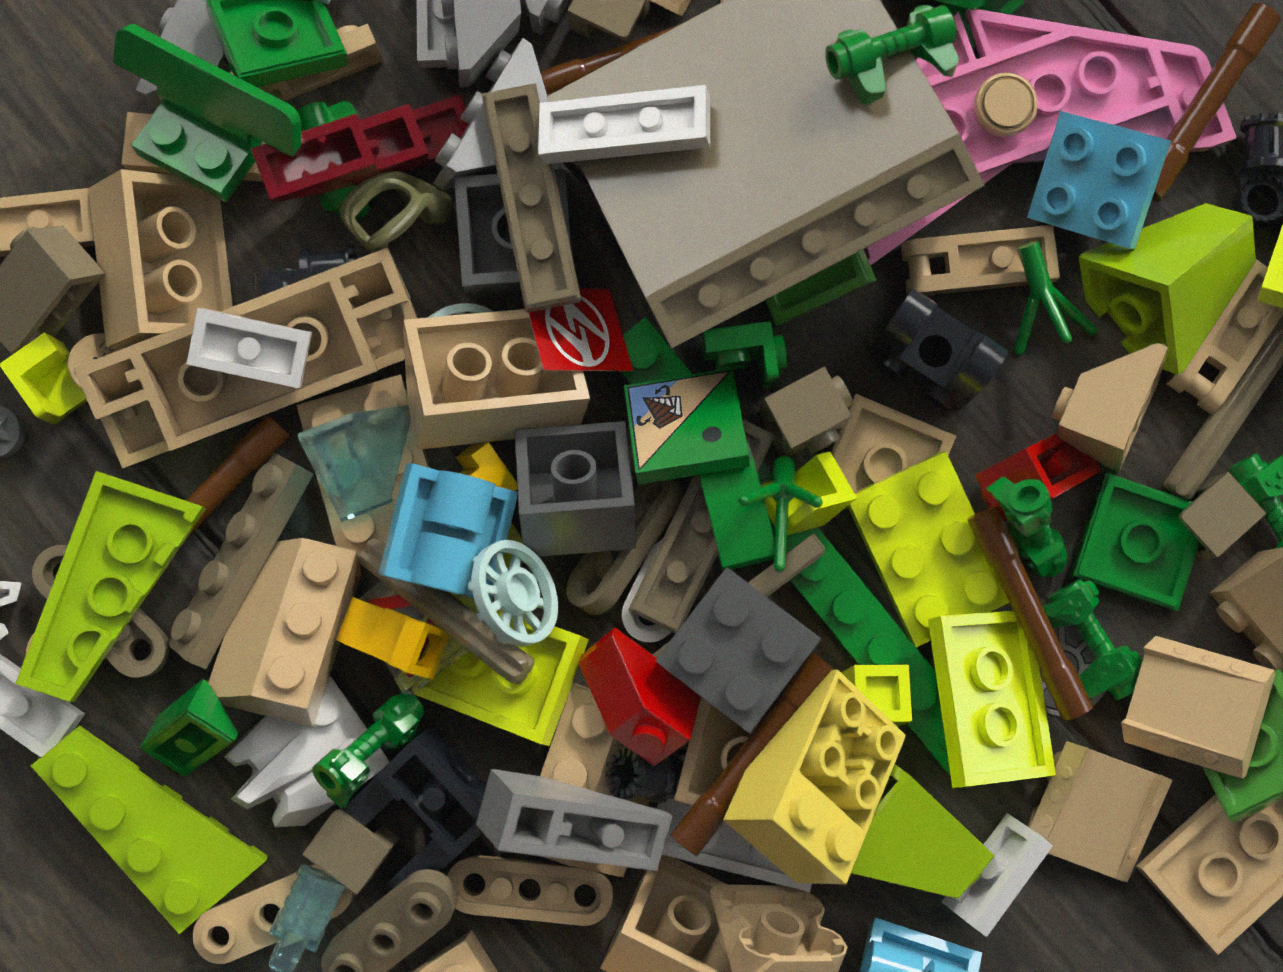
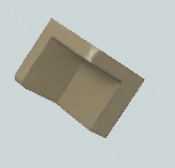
(609, 16)
(1220, 515)
(350, 850)

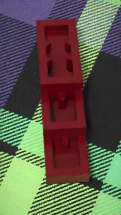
(356, 149)

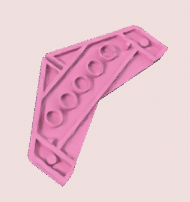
(1072, 70)

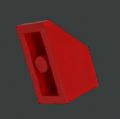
(1048, 461)
(639, 697)

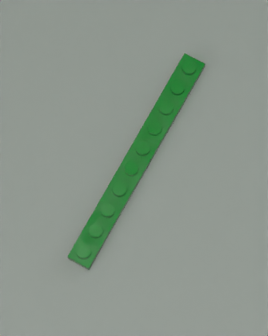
(827, 583)

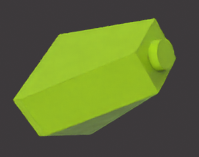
(1172, 281)
(919, 842)

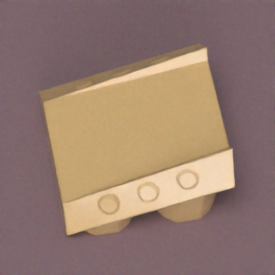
(1198, 706)
(1098, 810)
(775, 930)

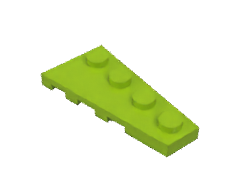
(105, 575)
(147, 829)

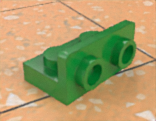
(745, 343)

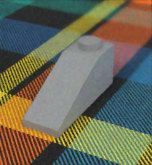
(570, 822)

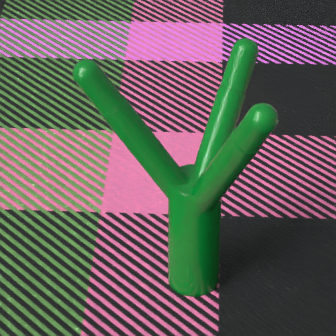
(1042, 287)
(783, 491)

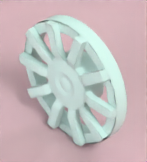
(514, 593)

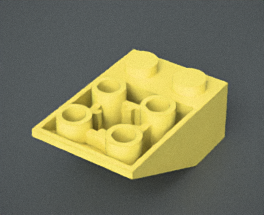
(818, 784)

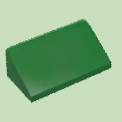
(190, 730)

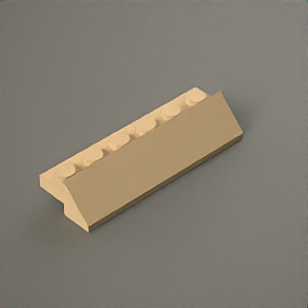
(161, 403)

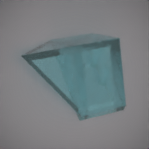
(358, 457)

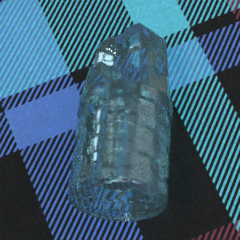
(304, 916)

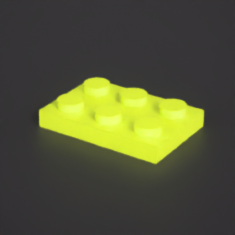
(925, 545)
(990, 699)
(523, 708)

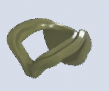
(421, 198)

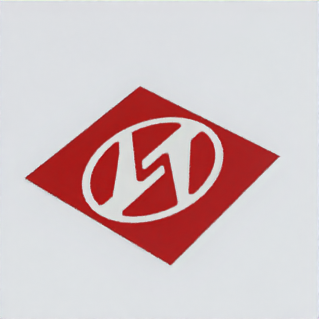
(581, 335)

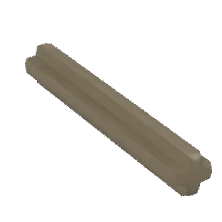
(1225, 422)
(454, 619)

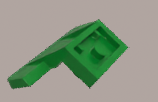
(204, 115)

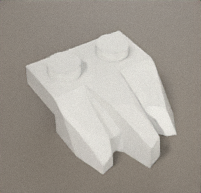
(287, 751)

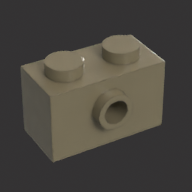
(42, 284)
(807, 413)

